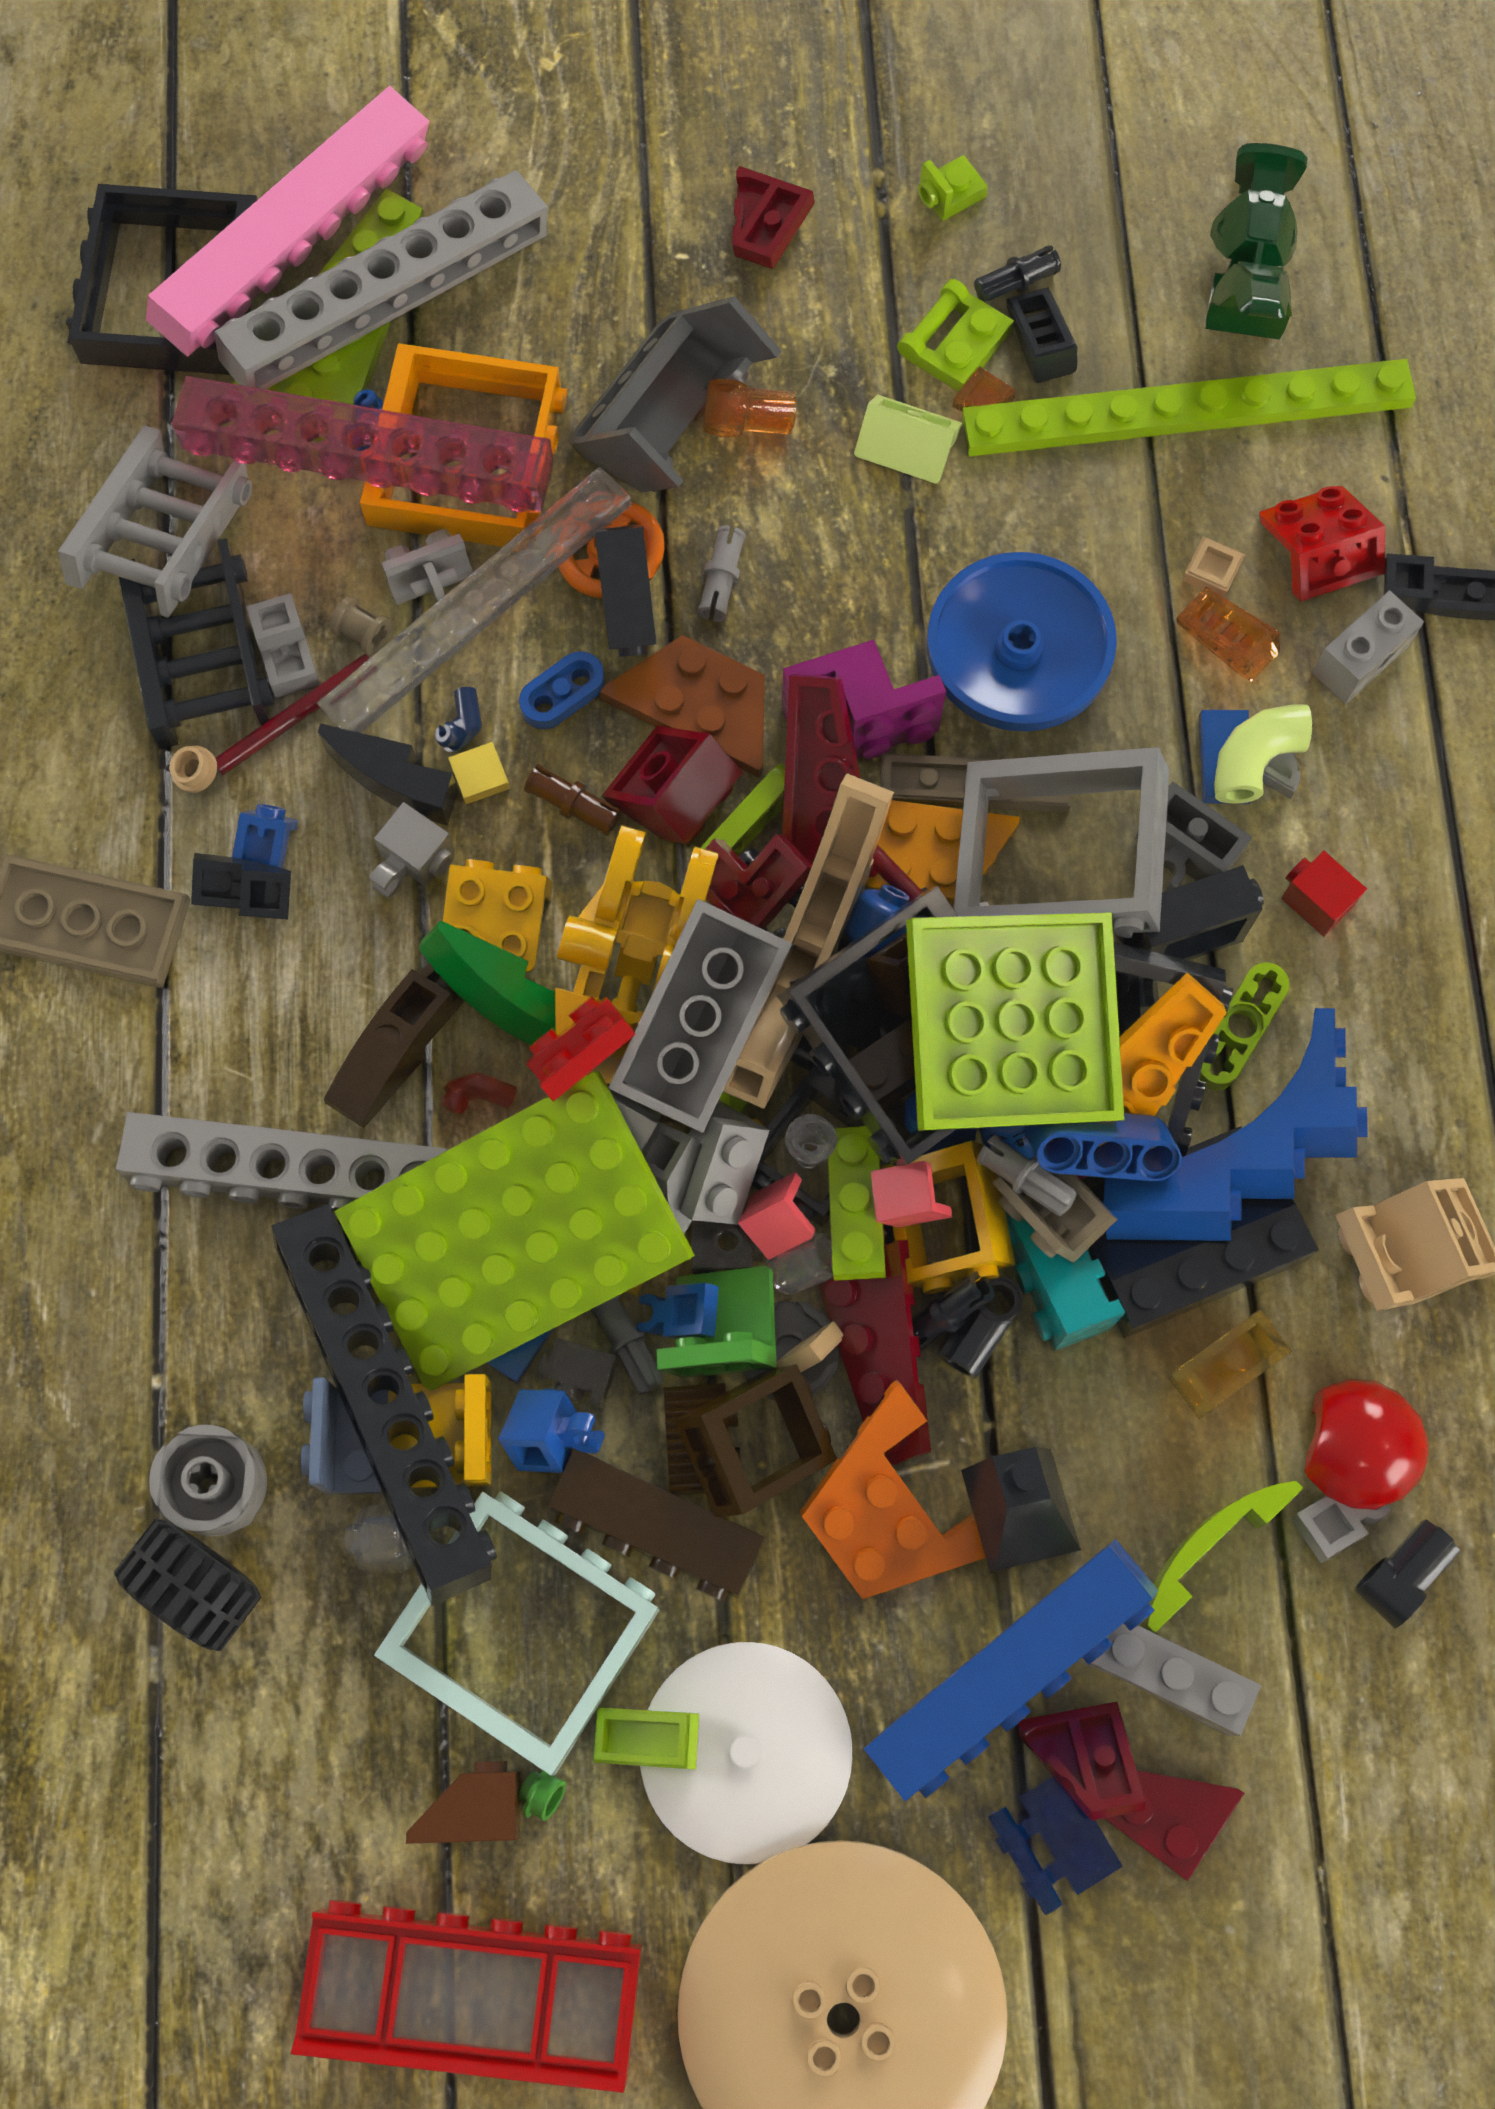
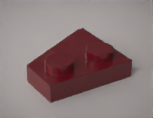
(1178, 1819)

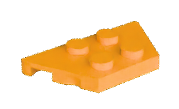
(927, 843)

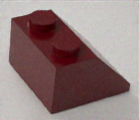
(674, 783)

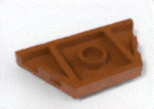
(698, 692)

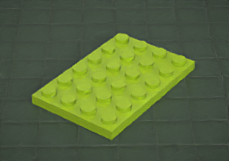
(514, 1232)

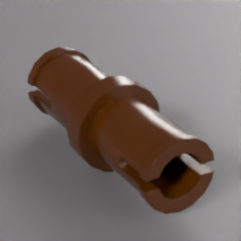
(572, 799)

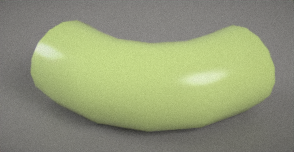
(1254, 744)

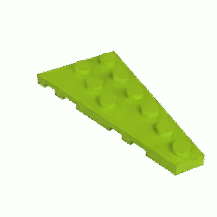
(352, 366)

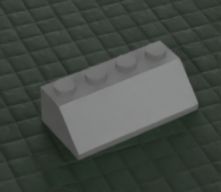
(700, 1015)

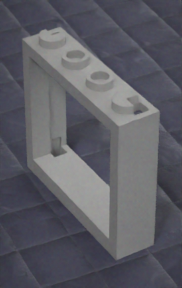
(1069, 775)

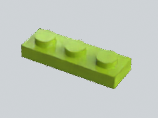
(854, 1231)

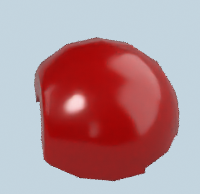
(1365, 1444)

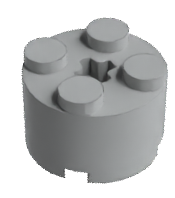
(194, 1457)

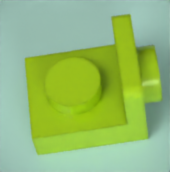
(950, 186)

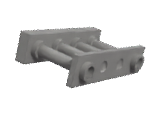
(128, 490)

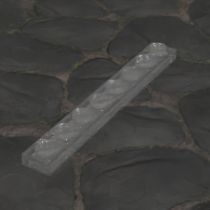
(475, 603)

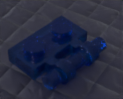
(1073, 1840)

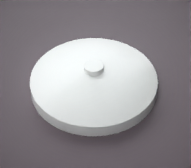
(767, 1753)

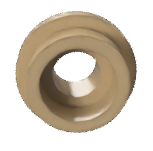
(185, 762)

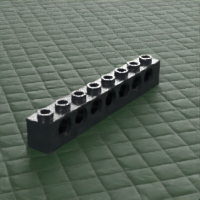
(442, 1568)

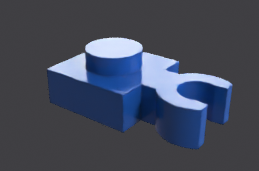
(684, 1313)

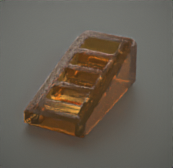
(1252, 651)

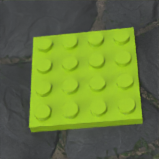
(1014, 1020)

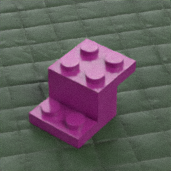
(876, 711)

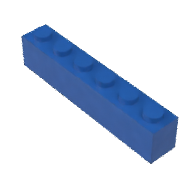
(1012, 1670)

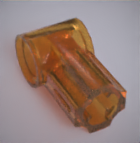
(736, 408)

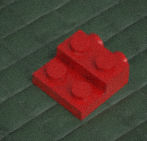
(571, 1055)

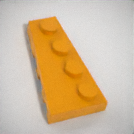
(1165, 1044)

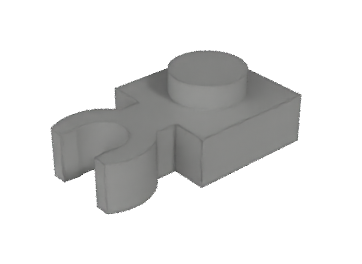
(1334, 1526)

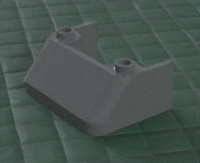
(666, 389)

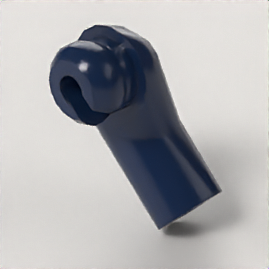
(465, 726)

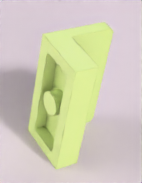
(906, 438)

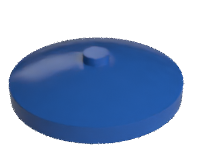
(1021, 641)

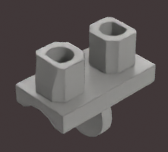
(426, 568)

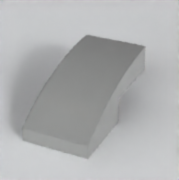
(283, 645)

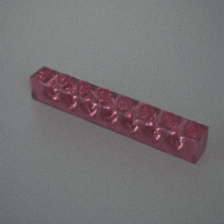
(301, 419)

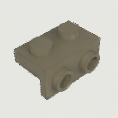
(1055, 1234)

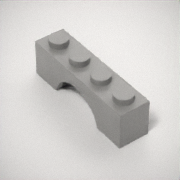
(1179, 1678)

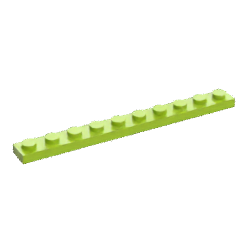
(1187, 407)

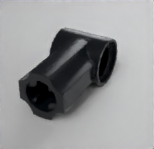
(976, 1340)
(1399, 1583)

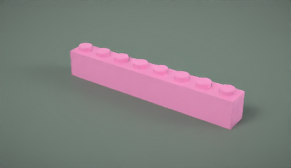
(287, 222)

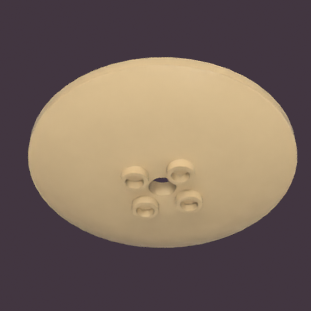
(828, 1931)

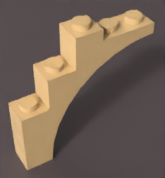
(814, 929)

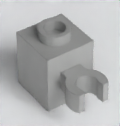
(410, 848)

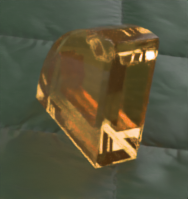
(983, 390)

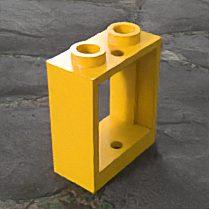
(989, 1219)

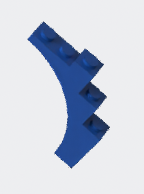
(1260, 1161)

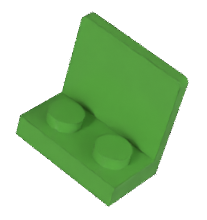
(743, 1327)

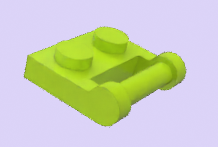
(967, 344)

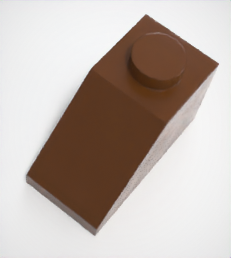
(473, 1808)

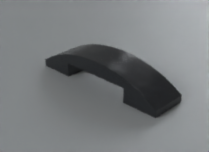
(1439, 589)

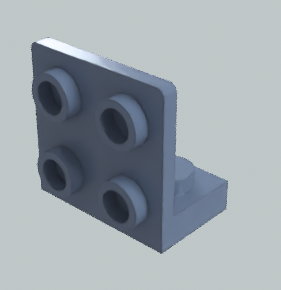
(335, 1454)

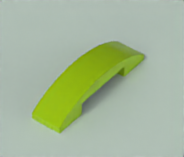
(1257, 1507)

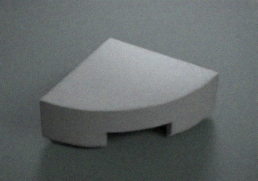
(1282, 774)

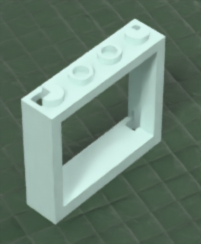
(588, 1566)

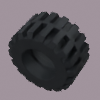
(187, 1585)

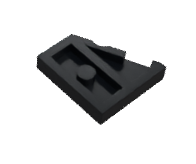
(848, 1006)

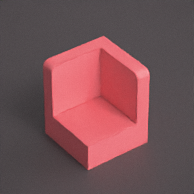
(906, 1195)
(774, 1219)

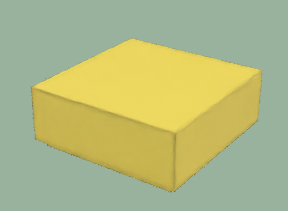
(479, 773)

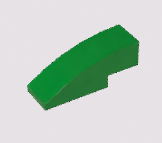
(491, 981)

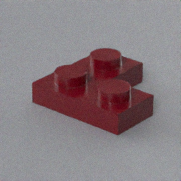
(763, 887)

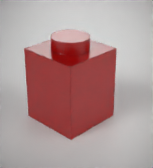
(1322, 892)

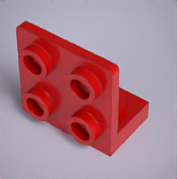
(1329, 539)

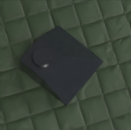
(1020, 1508)

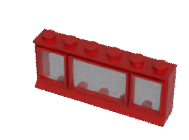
(469, 1997)

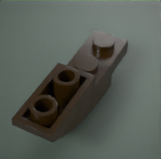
(392, 1045)

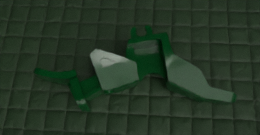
(1257, 237)

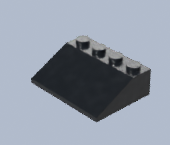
(1175, 1276)

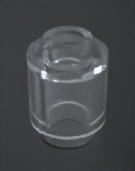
(803, 1265)

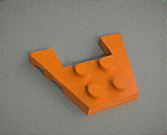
(874, 1520)

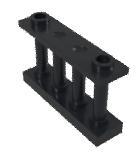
(158, 672)

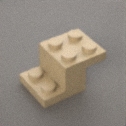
(1417, 1243)

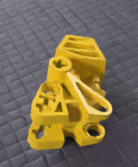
(640, 917)

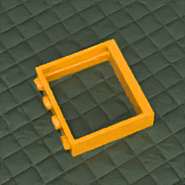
(473, 373)

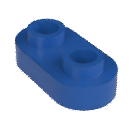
(557, 689)

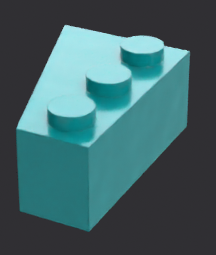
(1064, 1292)

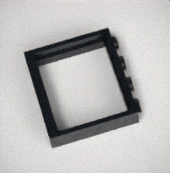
(140, 207)
(1171, 970)
(829, 1056)

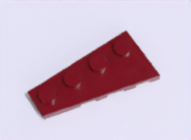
(817, 758)
(880, 1342)

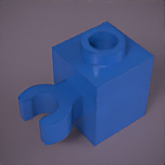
(545, 1430)

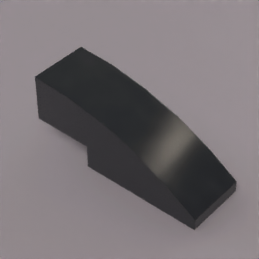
(391, 772)

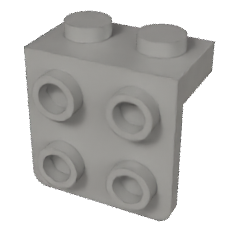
(724, 1166)

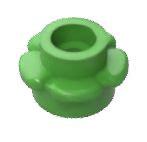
(541, 1794)

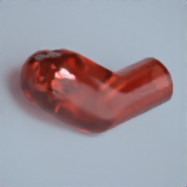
(477, 1086)

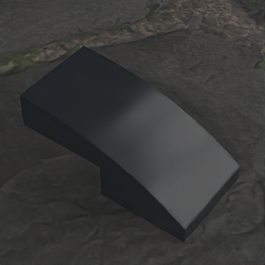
(241, 884)

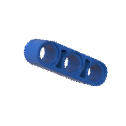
(1122, 1157)

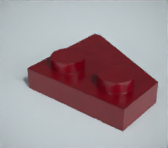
(767, 216)
(1088, 1758)

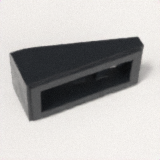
(1049, 359)

